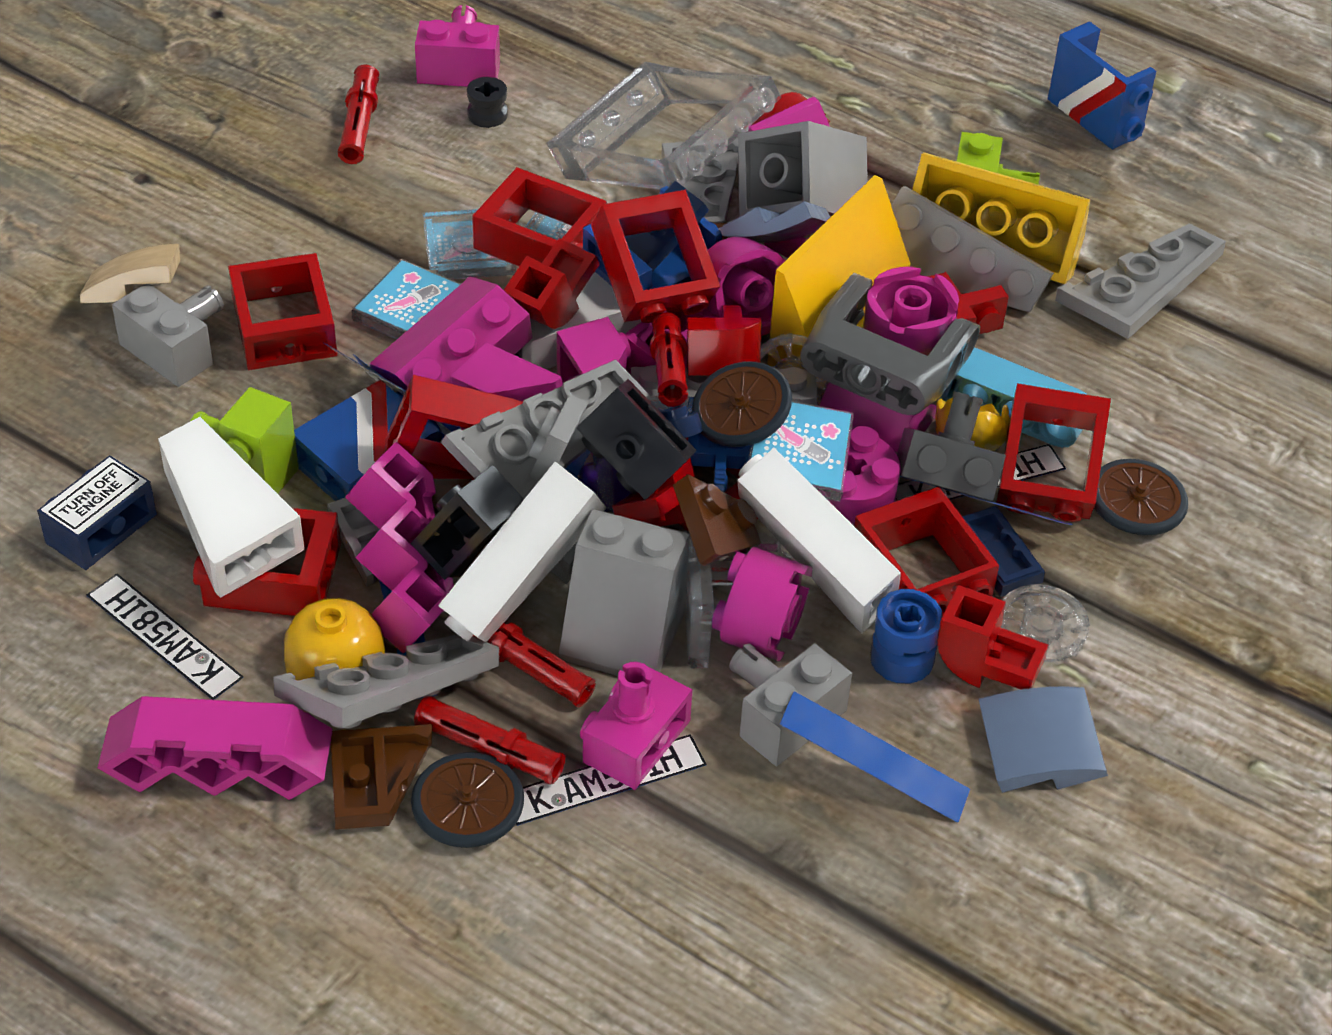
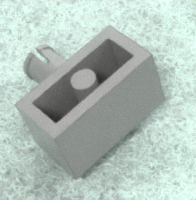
(167, 333)
(809, 674)

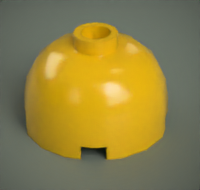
(328, 634)

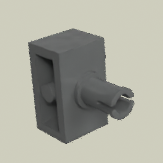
(951, 456)

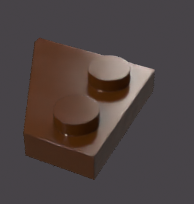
(716, 520)
(374, 772)

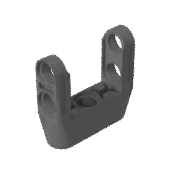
(876, 365)

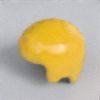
(989, 429)

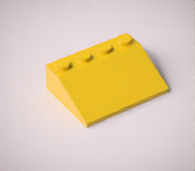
(854, 240)

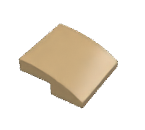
(119, 275)

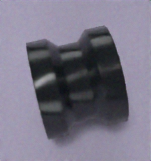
(487, 102)

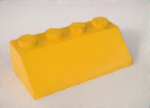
(1020, 214)

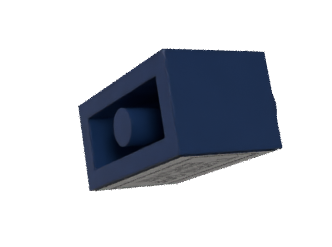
(97, 512)

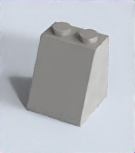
(799, 165)
(624, 594)

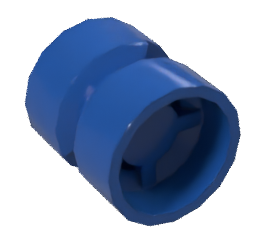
(905, 636)

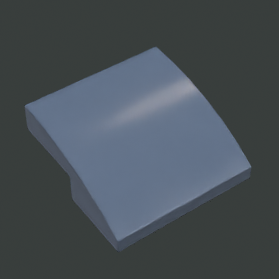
(770, 226)
(1042, 737)

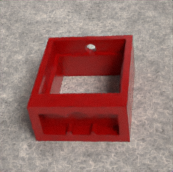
(647, 215)
(496, 219)
(266, 341)
(446, 404)
(1060, 409)
(929, 515)
(281, 591)

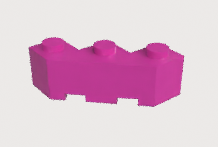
(399, 502)
(216, 744)

